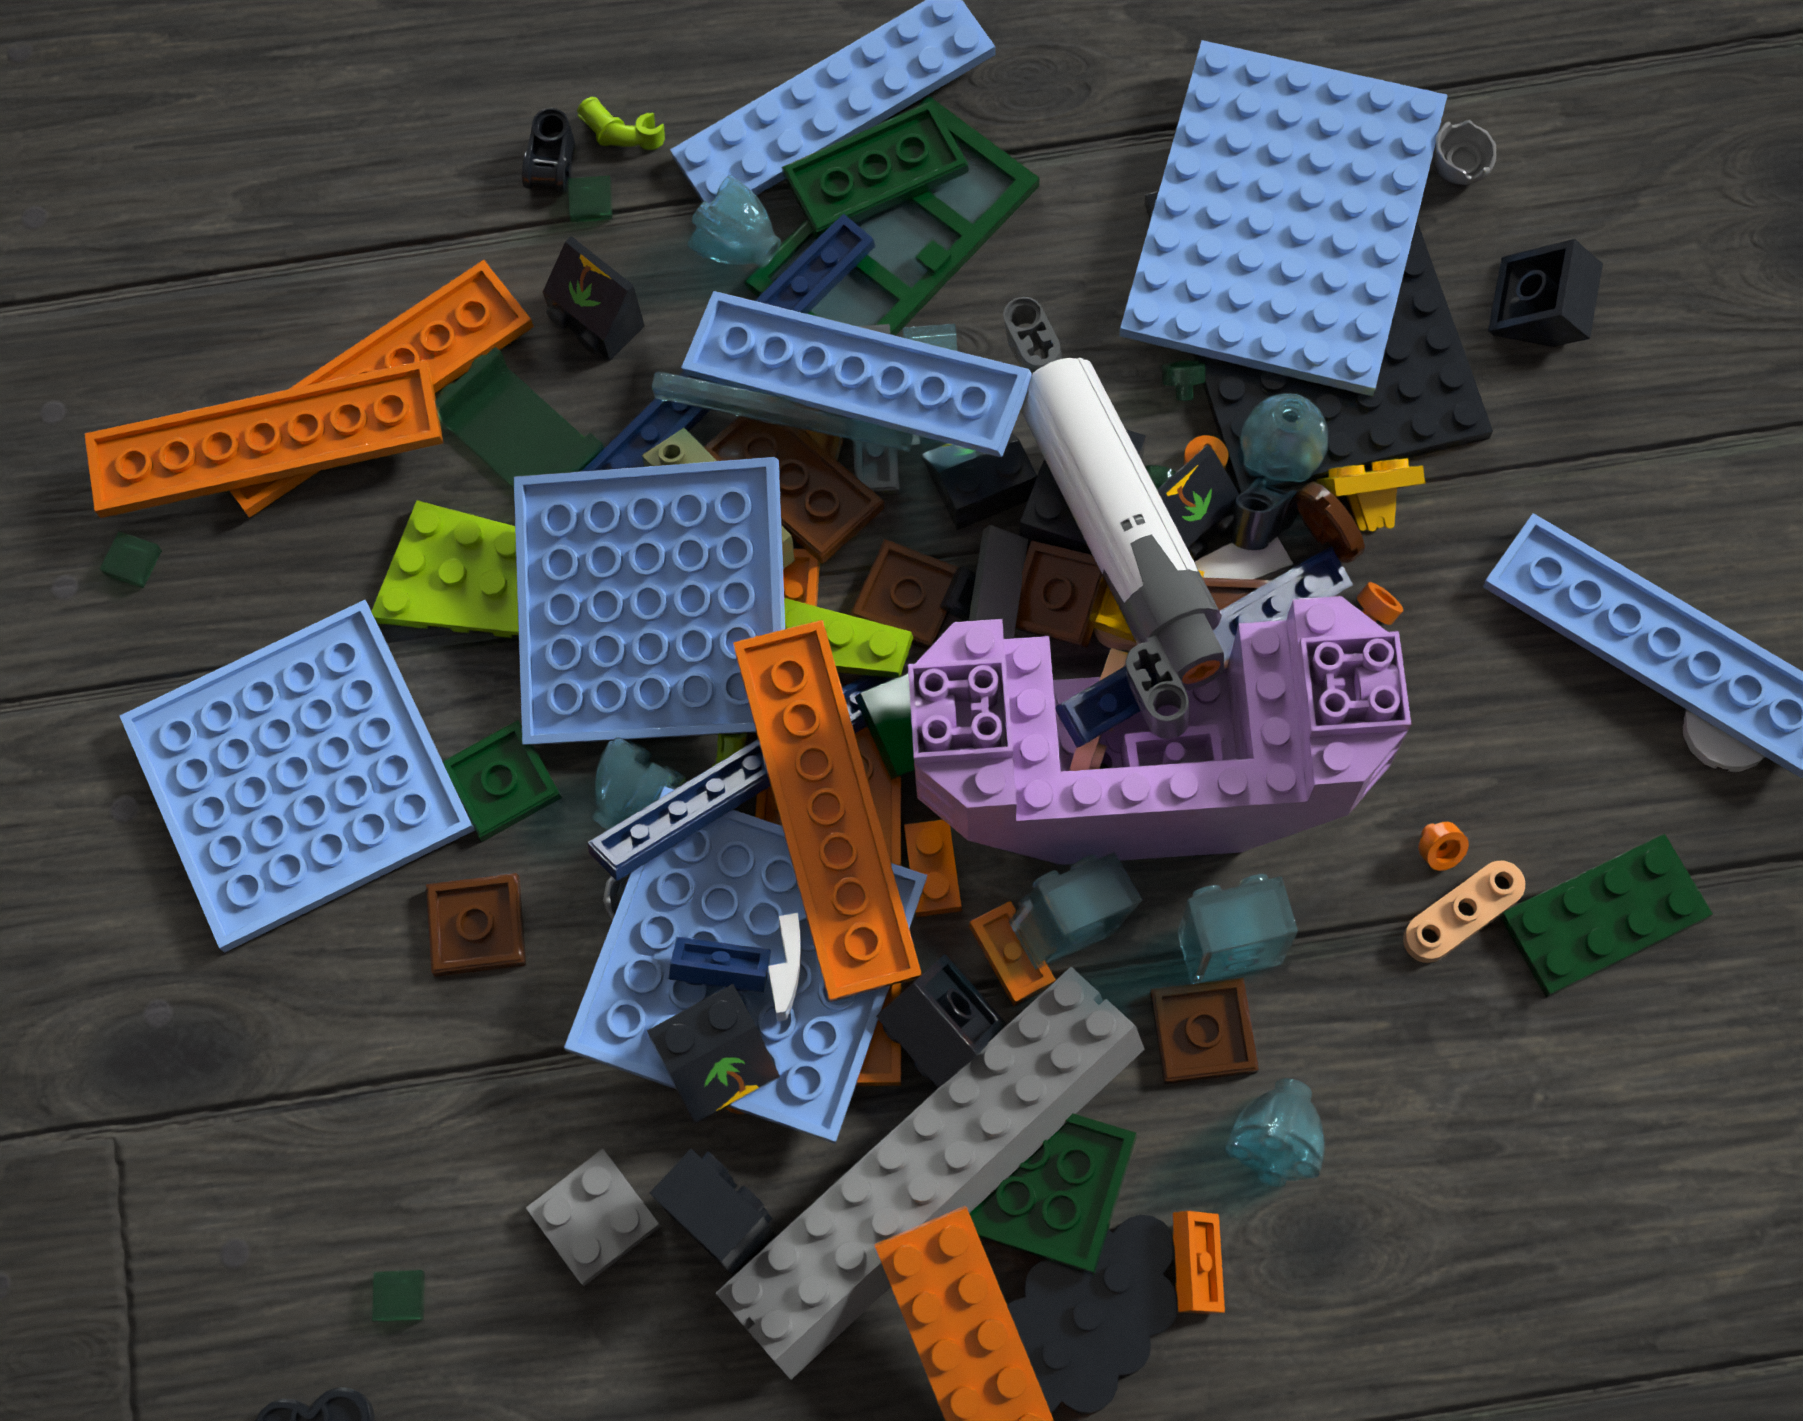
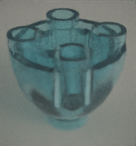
(734, 227)
(1285, 437)
(629, 782)
(1280, 1135)

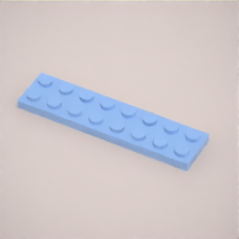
(836, 97)
(859, 373)
(1655, 639)

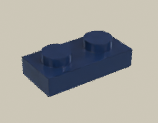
(719, 964)

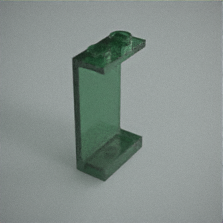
(511, 423)

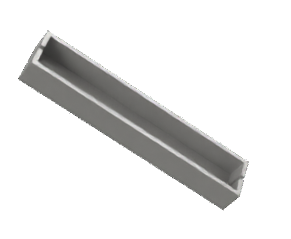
(935, 1161)

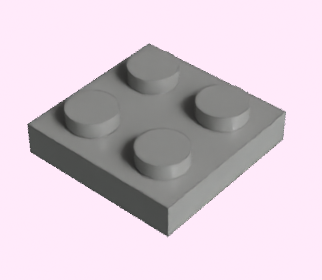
(593, 1217)

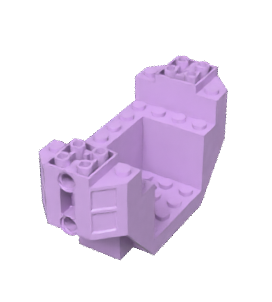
(1300, 713)

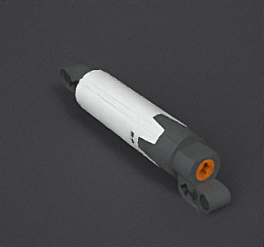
(1121, 522)

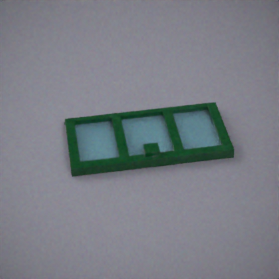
(918, 240)

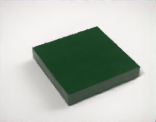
(890, 723)
(500, 781)

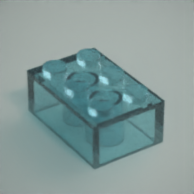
(1236, 929)

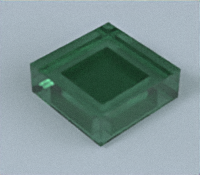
(590, 198)
(130, 559)
(398, 1296)

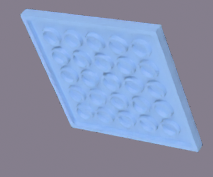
(639, 593)
(295, 775)
(730, 889)

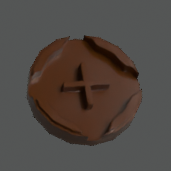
(1329, 521)

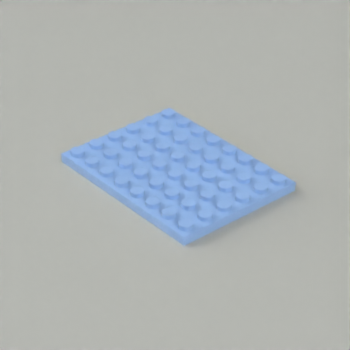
(1285, 217)

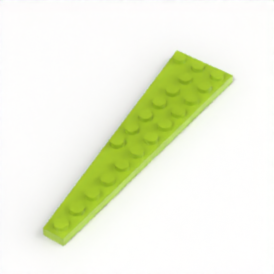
(464, 577)

